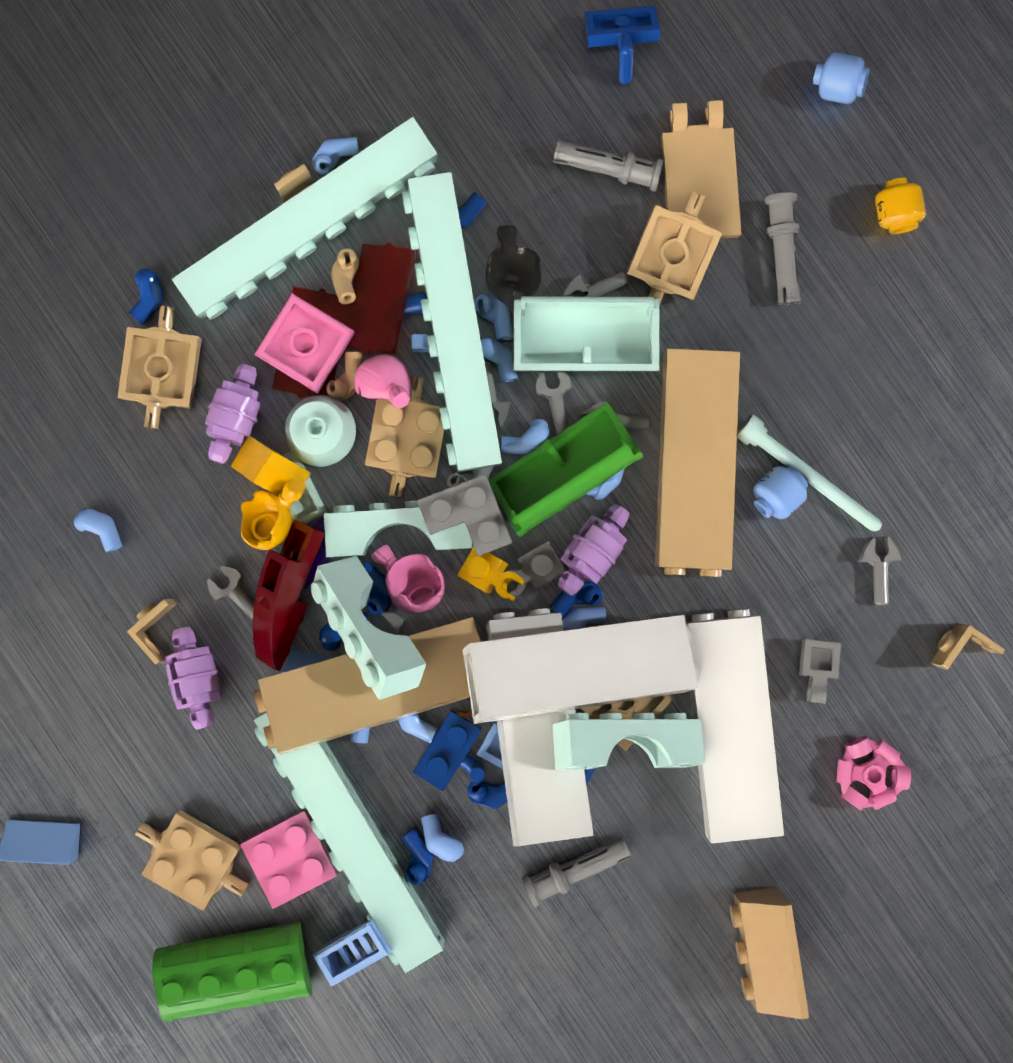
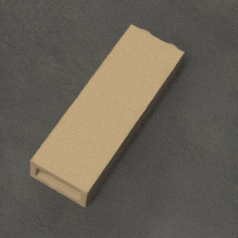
(697, 461)
(334, 701)

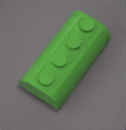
(564, 469)
(231, 972)

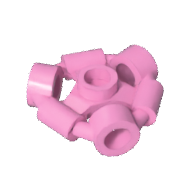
(872, 773)

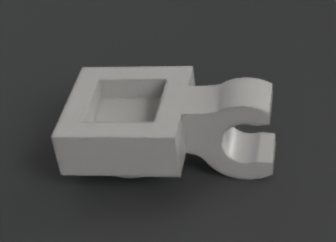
(819, 661)

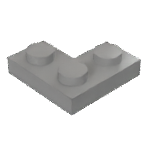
(468, 503)

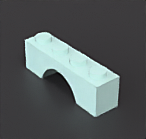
(353, 531)
(386, 660)
(588, 742)

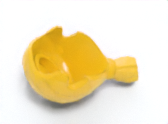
(269, 517)

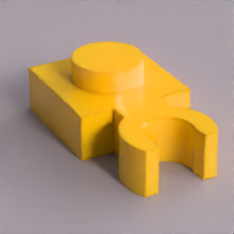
(488, 573)

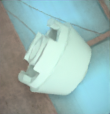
(320, 430)

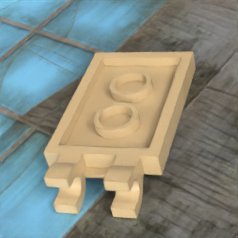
(702, 162)

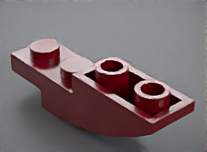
(276, 603)

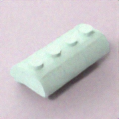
(586, 333)

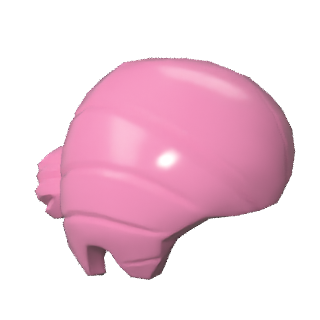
(384, 379)
(411, 580)

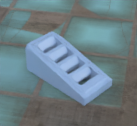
(330, 963)

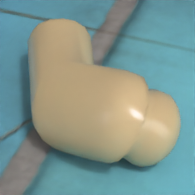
(343, 275)
(344, 386)

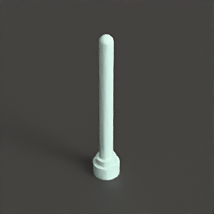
(756, 434)

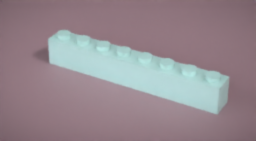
(306, 220)
(453, 322)
(359, 850)

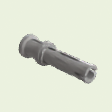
(624, 167)
(783, 232)
(560, 877)

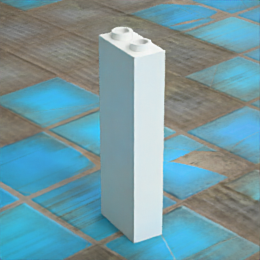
(579, 668)
(735, 713)
(540, 800)

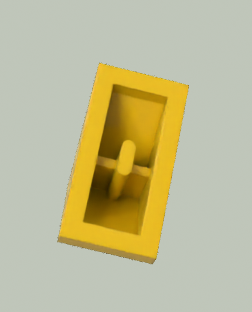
(267, 466)

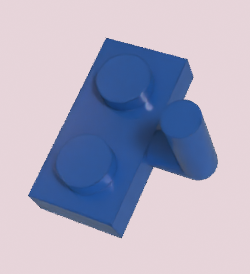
(623, 29)
(449, 752)

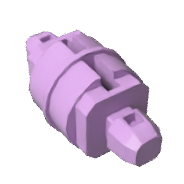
(232, 413)
(593, 549)
(192, 678)

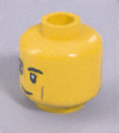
(900, 206)

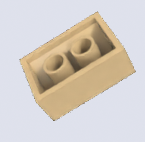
(769, 953)

